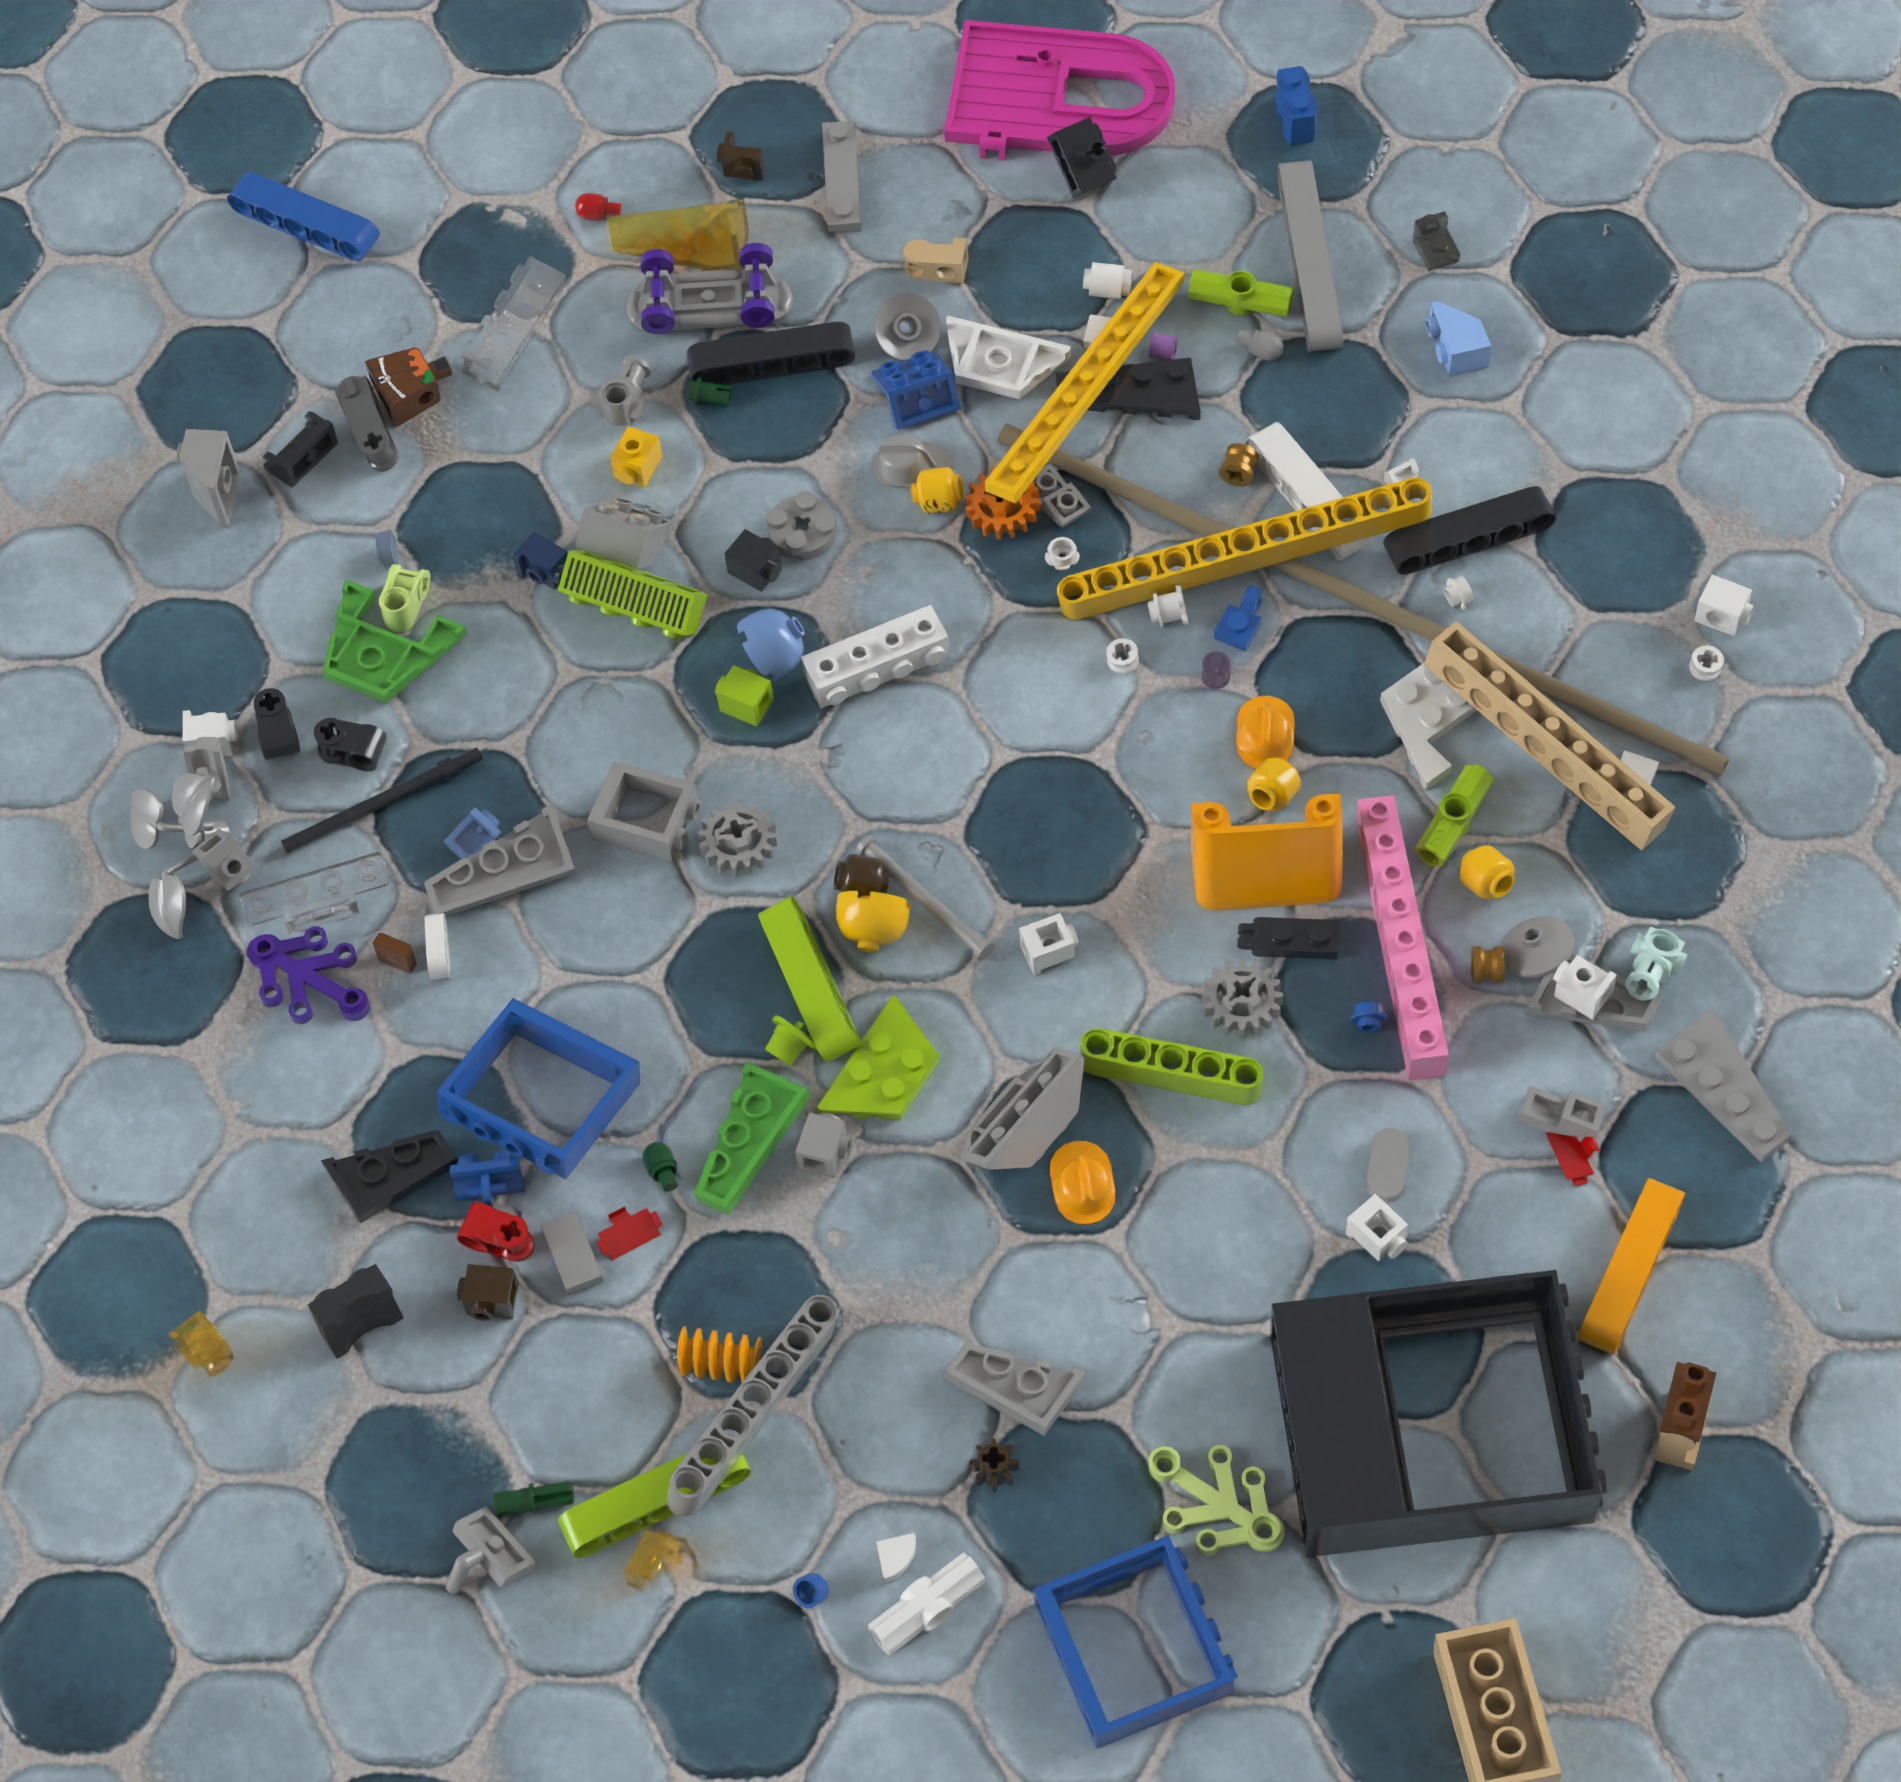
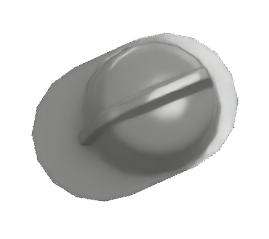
(904, 457)

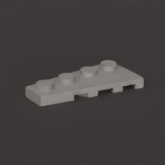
(514, 863)
(1722, 1081)

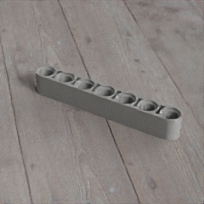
(1310, 256)
(747, 1419)

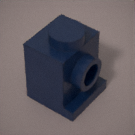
(540, 561)

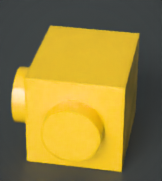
(636, 457)

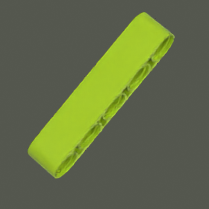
(809, 979)
(1185, 1079)
(631, 1507)

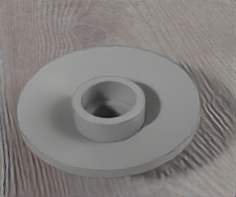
(920, 317)
(1537, 946)

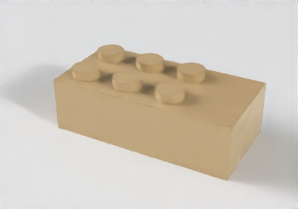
(1495, 1704)

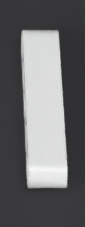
(1297, 477)

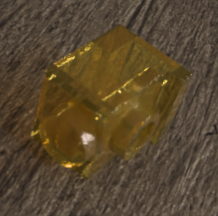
(202, 1344)

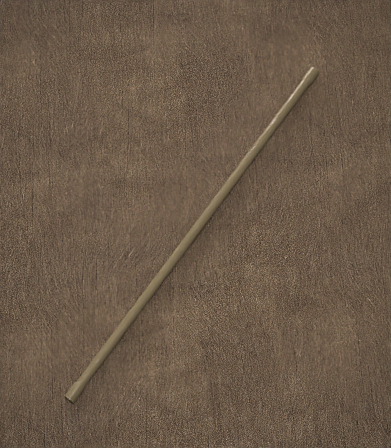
(1695, 753)

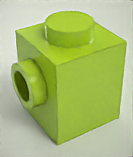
(744, 695)

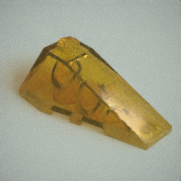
(695, 235)

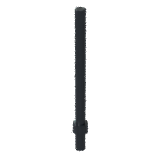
(445, 769)

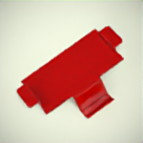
(1573, 1155)
(628, 1231)

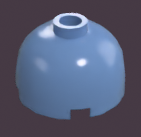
(772, 641)

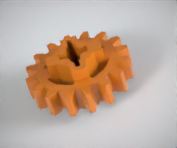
(1004, 514)

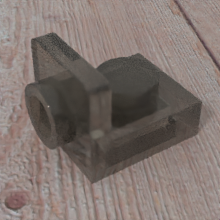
(1434, 241)

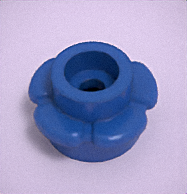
(1369, 1016)

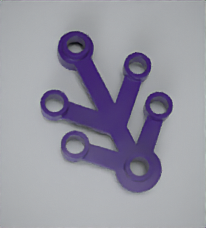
(305, 972)

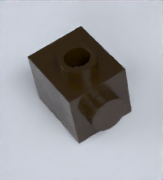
(488, 1292)

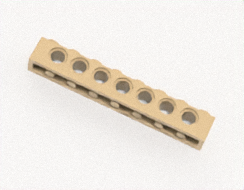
(1549, 735)

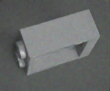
(611, 797)

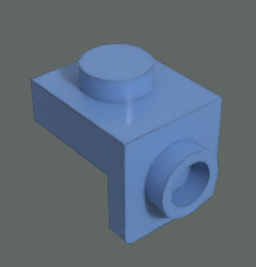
(473, 833)

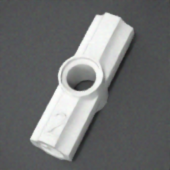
(926, 1603)

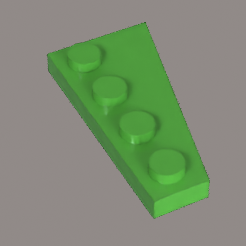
(755, 1125)

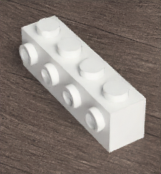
(875, 656)

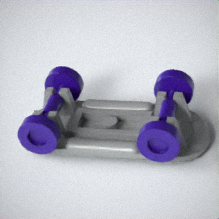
(708, 298)

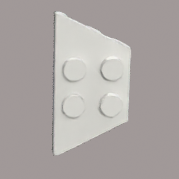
(1001, 358)

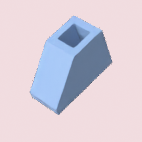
(1458, 338)

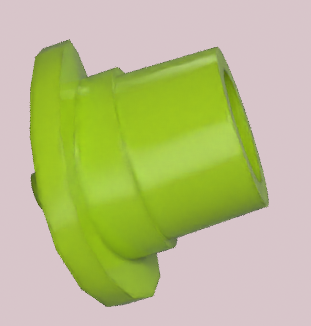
(788, 1040)

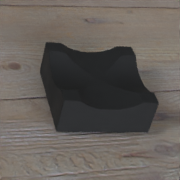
(354, 1309)

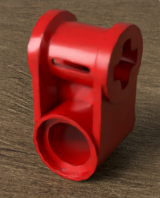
(496, 1233)

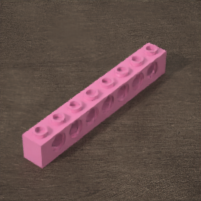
(1401, 938)

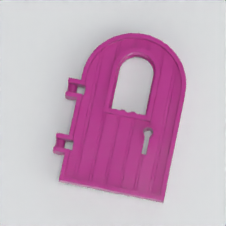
(1015, 87)

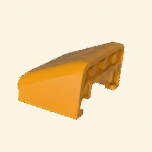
(1267, 861)

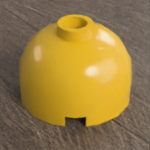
(872, 919)

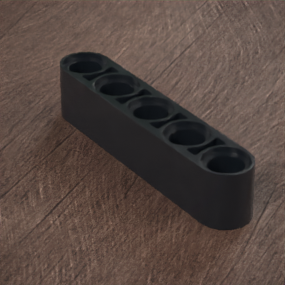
(772, 354)
(1469, 530)

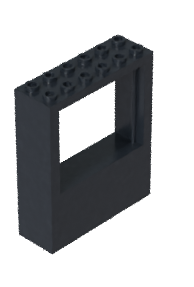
(1347, 1427)

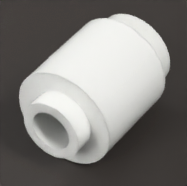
(1108, 280)

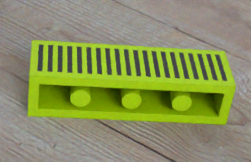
(632, 593)

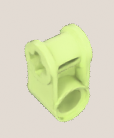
(403, 597)

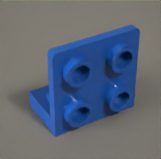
(917, 388)

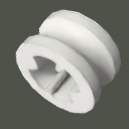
(1696, 665)
(1122, 666)

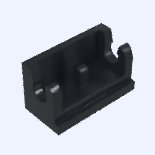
(302, 451)

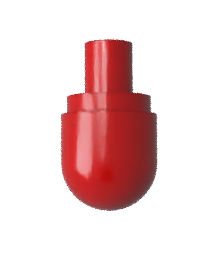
(596, 207)

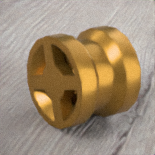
(1239, 464)
(1487, 964)

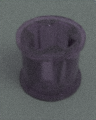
(1216, 679)

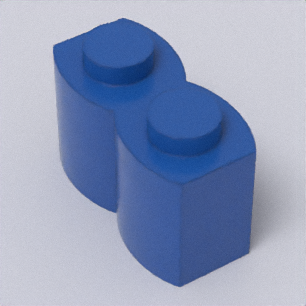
(1296, 105)

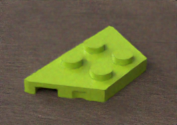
(884, 1069)

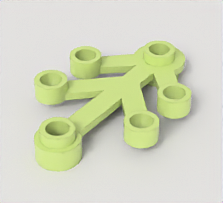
(1220, 1503)

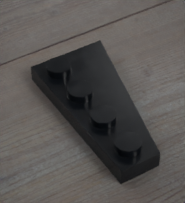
(1150, 387)

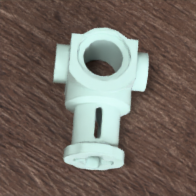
(1656, 958)

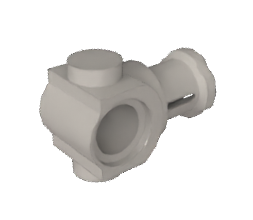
(620, 396)

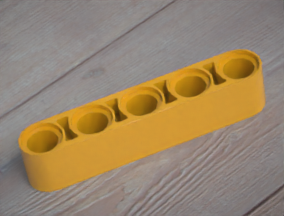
(1631, 1266)

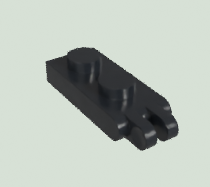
(1290, 938)

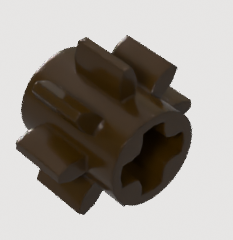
(989, 1454)

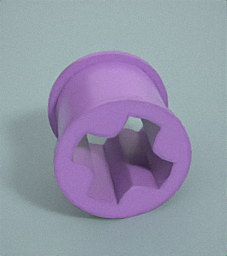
(1163, 346)

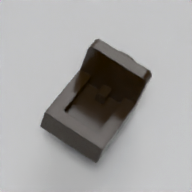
(740, 161)

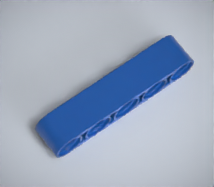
(303, 216)

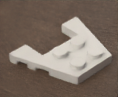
(1422, 712)

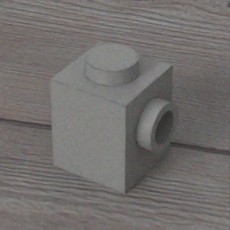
(224, 860)
(823, 1144)

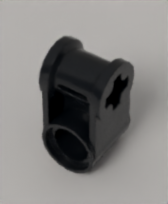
(275, 725)
(353, 746)

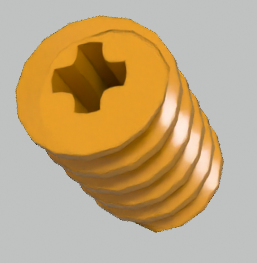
(717, 1356)

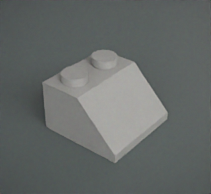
(210, 471)

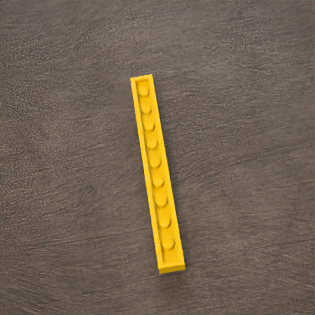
(1084, 382)

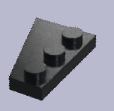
(386, 1175)

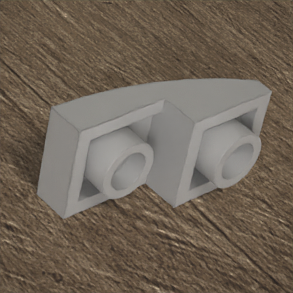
(1059, 500)

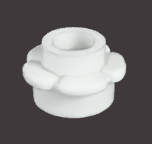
(1065, 547)
(1458, 592)

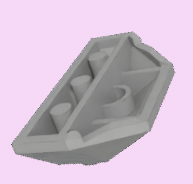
(1027, 1114)

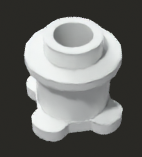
(1168, 607)

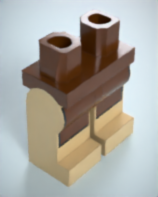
(1685, 1415)

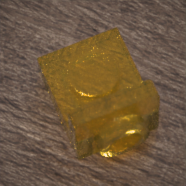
(645, 1559)

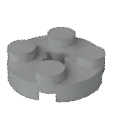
(797, 510)

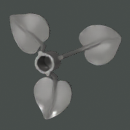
(190, 802)

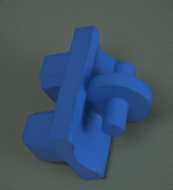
(486, 1178)

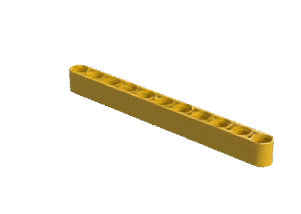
(1258, 536)

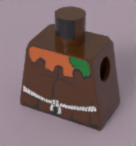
(407, 382)

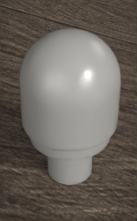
(1262, 344)

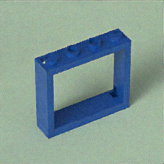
(560, 1040)
(1190, 1597)

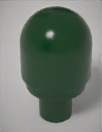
(661, 1165)

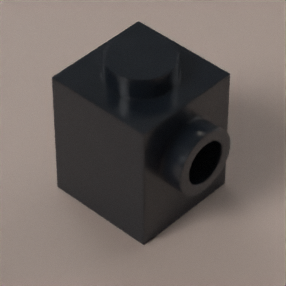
(753, 560)

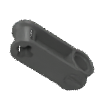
(367, 422)

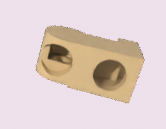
(936, 261)

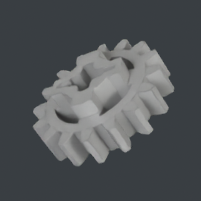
(737, 838)
(1242, 999)

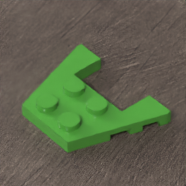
(376, 659)

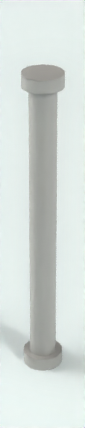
(980, 947)

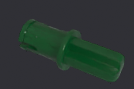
(533, 1498)

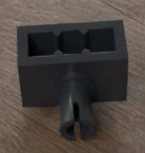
(1083, 157)

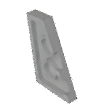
(1619, 1010)
(1016, 1387)

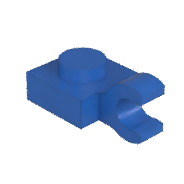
(1241, 624)

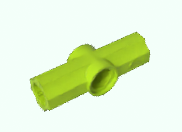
(1240, 293)
(1446, 830)

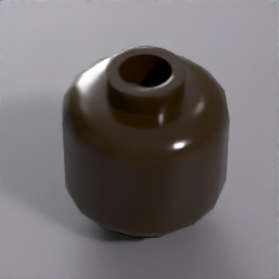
(861, 875)

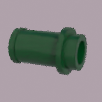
(709, 392)

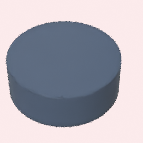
(387, 548)

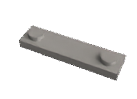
(841, 176)

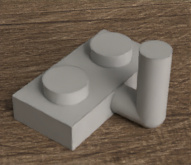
(491, 1547)

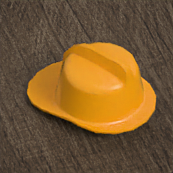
(1264, 730)
(1082, 1182)

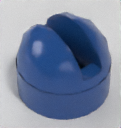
(805, 1584)

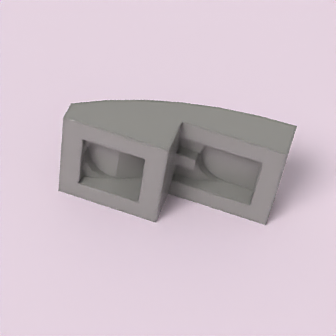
(1553, 1114)

